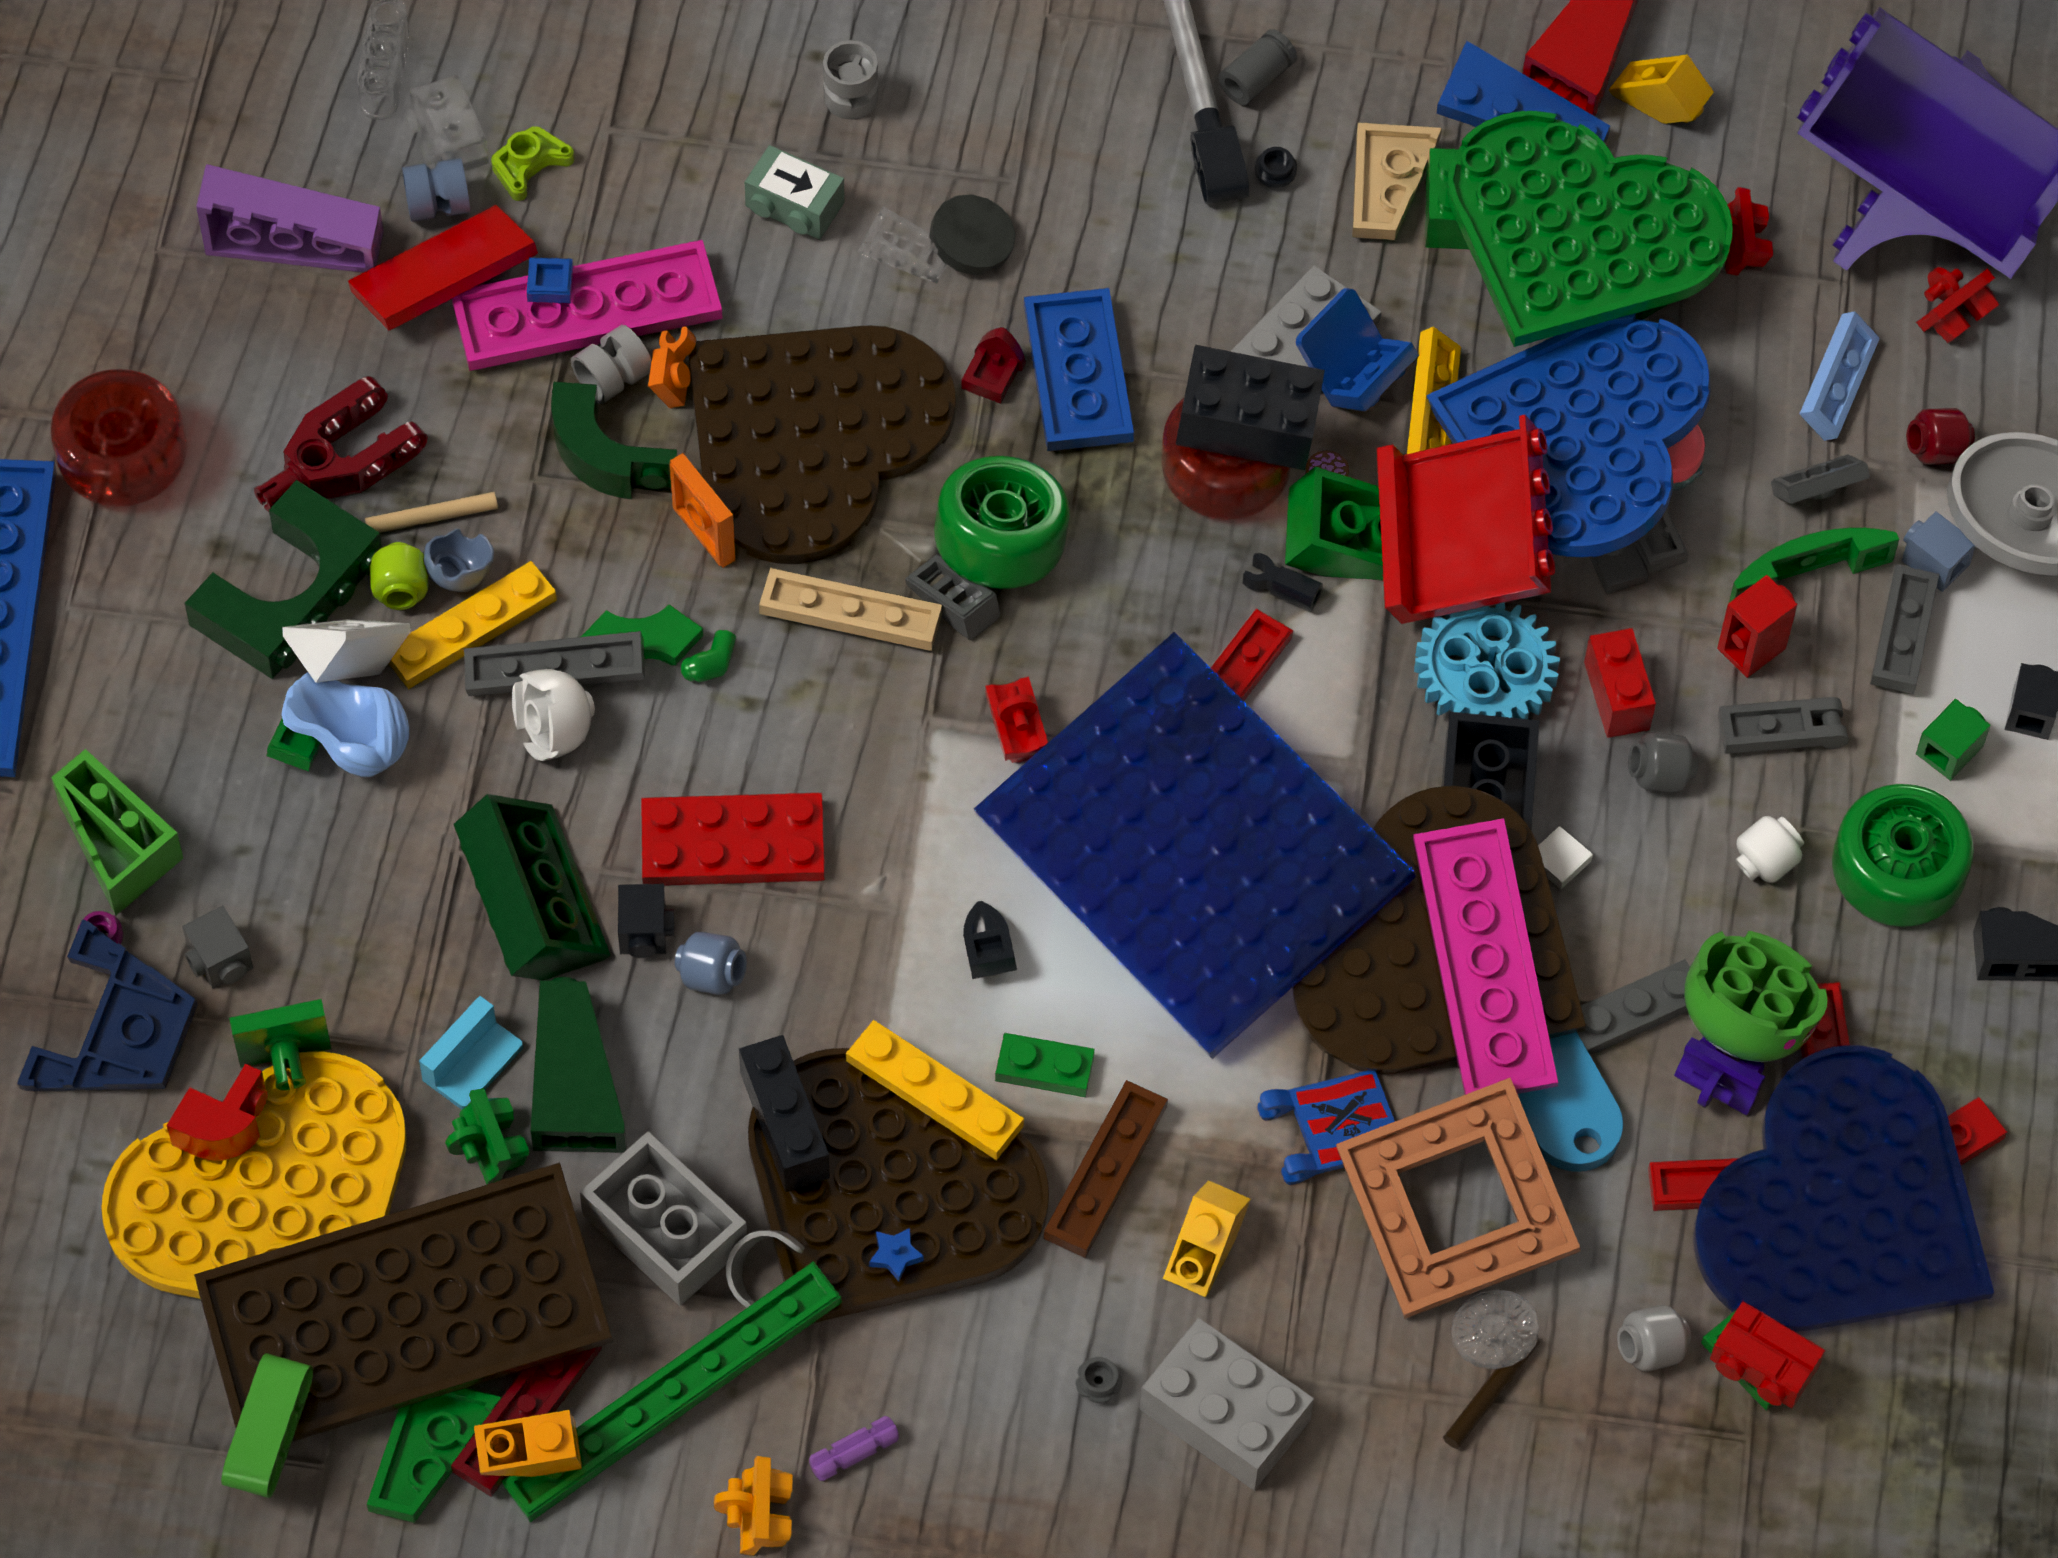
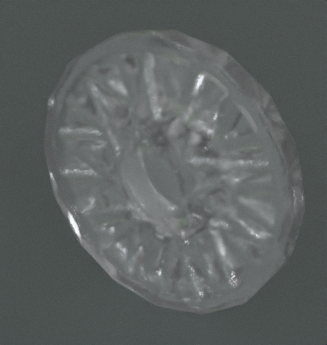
(1495, 1329)

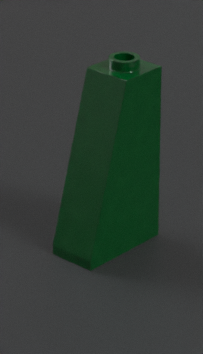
(572, 1082)

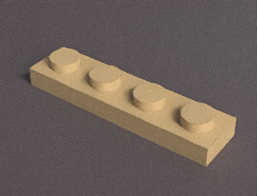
(850, 609)

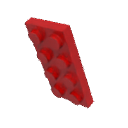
(732, 839)

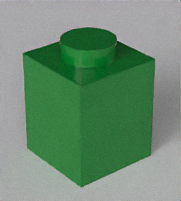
(1953, 739)

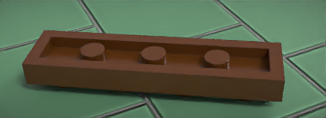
(1105, 1169)

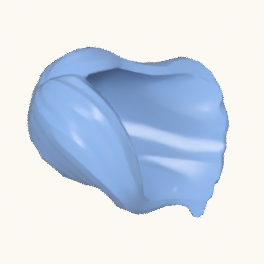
(355, 723)

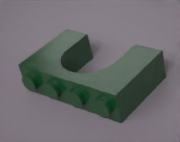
(253, 626)

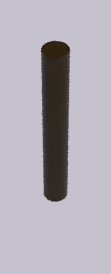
(1481, 1403)

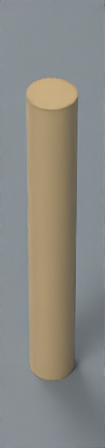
(433, 512)

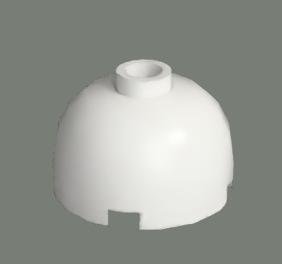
(552, 711)

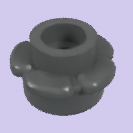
(1098, 1368)

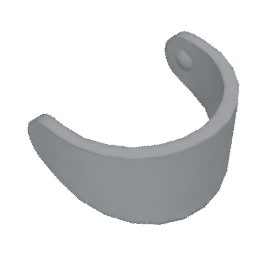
(737, 1258)

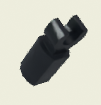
(1283, 583)

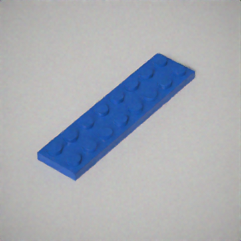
(24, 529)

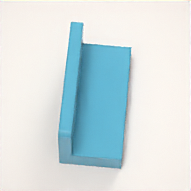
(469, 1054)

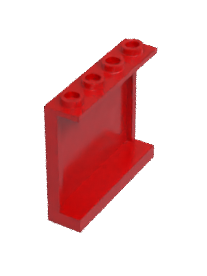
(1465, 524)

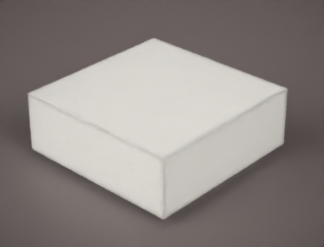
(1563, 857)

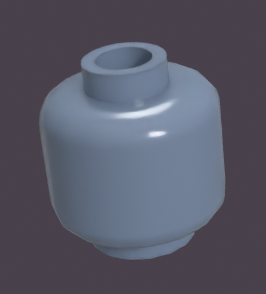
(711, 963)

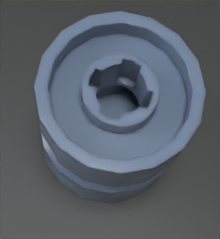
(436, 189)

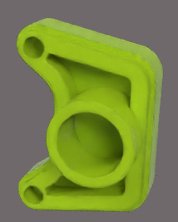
(525, 156)

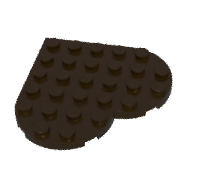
(809, 427)
(1382, 989)
(893, 1174)

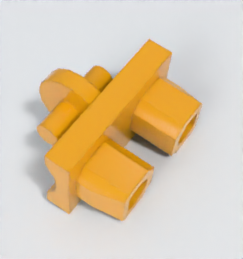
(749, 1506)

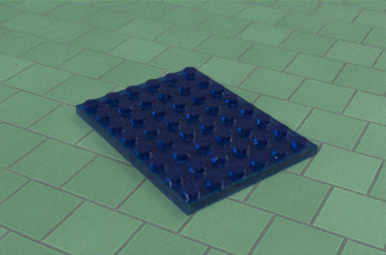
(1194, 844)

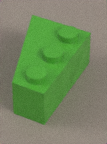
(116, 830)

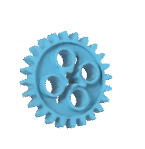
(1519, 648)

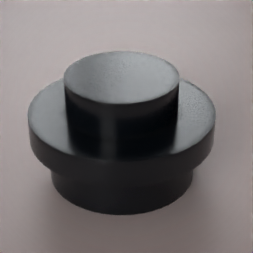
(1276, 167)

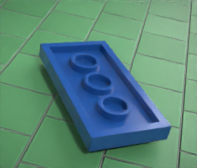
(1078, 369)

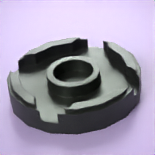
(972, 234)

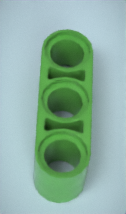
(267, 1425)

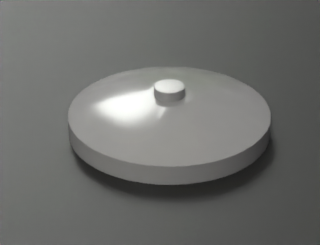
(2008, 499)

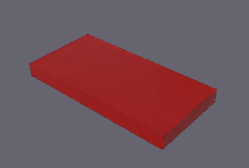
(442, 267)

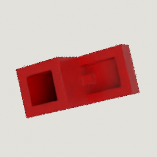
(220, 1128)

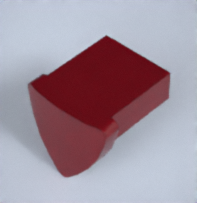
(994, 365)

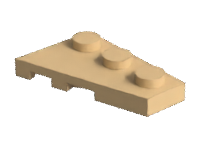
(1387, 175)

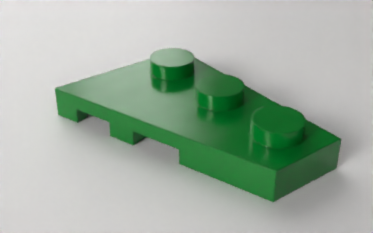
(422, 1449)

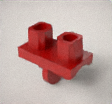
(1746, 221)
(1946, 317)
(1016, 719)

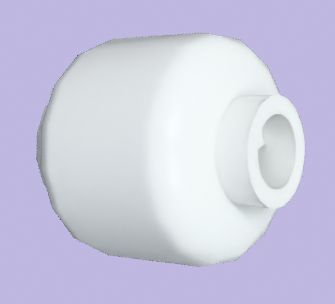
(1769, 849)

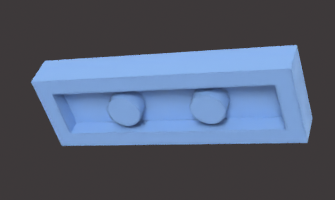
(1839, 376)

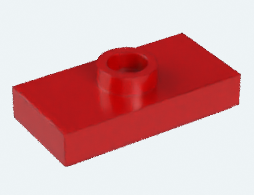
(1975, 1130)

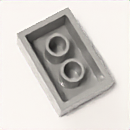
(662, 1218)
(1226, 1404)

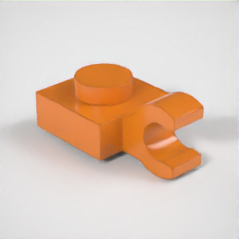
(668, 372)

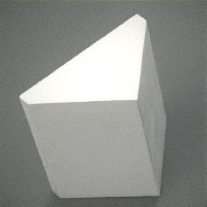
(345, 647)

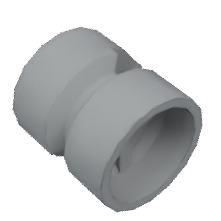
(850, 79)
(616, 361)

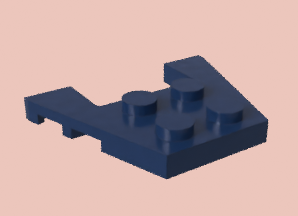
(132, 1032)

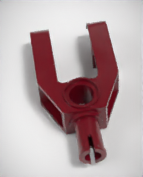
(327, 424)

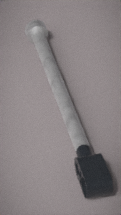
(1213, 147)

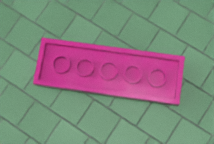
(639, 290)
(1485, 957)

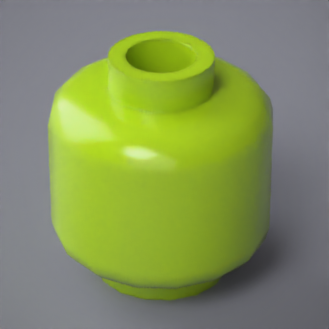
(398, 576)

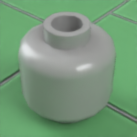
(1653, 1338)

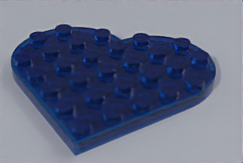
(1847, 1204)

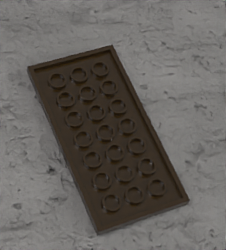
(412, 1301)

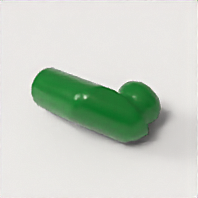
(710, 663)

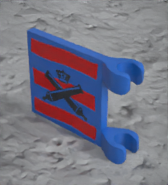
(1326, 1116)

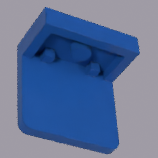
(1352, 353)

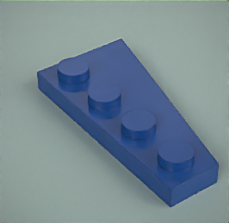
(1488, 88)

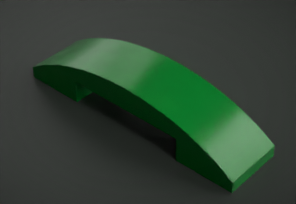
(1858, 546)

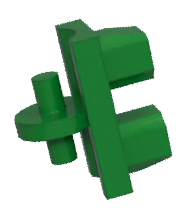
(480, 1136)

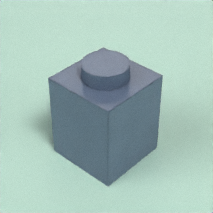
(1938, 548)

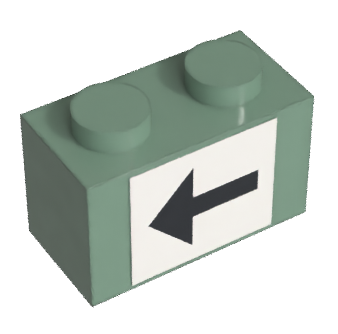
(794, 192)

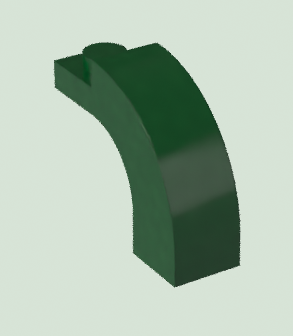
(593, 455)

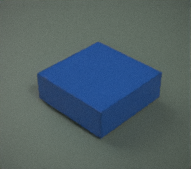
(549, 280)

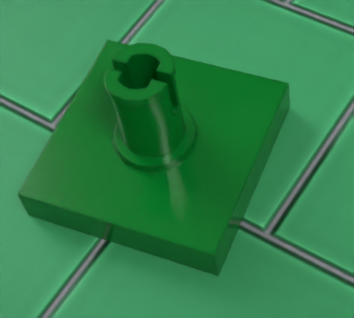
(280, 1037)

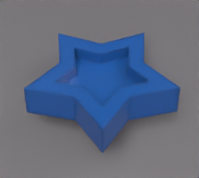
(895, 1253)

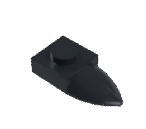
(988, 942)

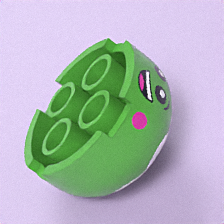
(1753, 996)

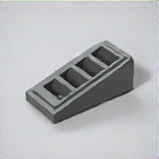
(970, 616)

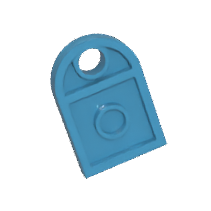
(1574, 1109)

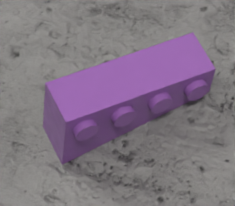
(285, 223)

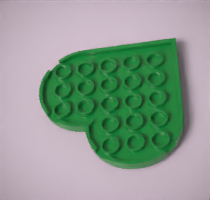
(1579, 233)

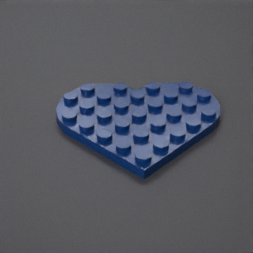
(1608, 413)

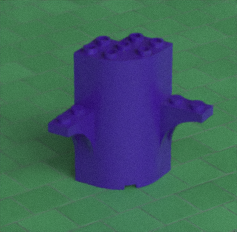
(1938, 144)

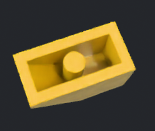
(1664, 88)

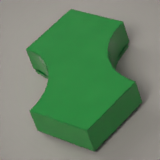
(665, 634)

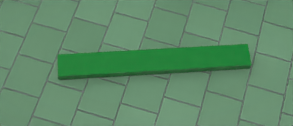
(682, 1385)

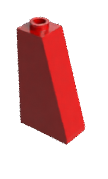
(1580, 50)

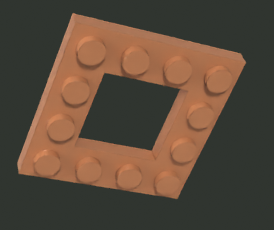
(1486, 1115)

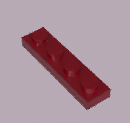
(531, 1394)

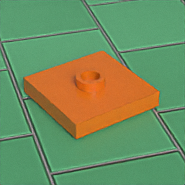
(702, 510)

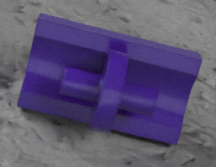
(1720, 1076)

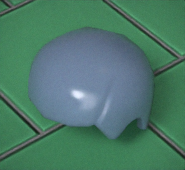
(458, 561)

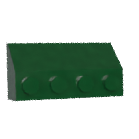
(530, 887)

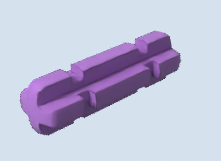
(853, 1448)

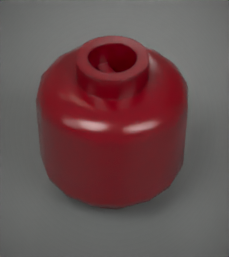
(1939, 435)

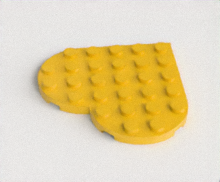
(320, 1165)

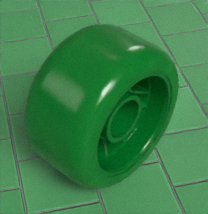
(1001, 522)
(1902, 855)

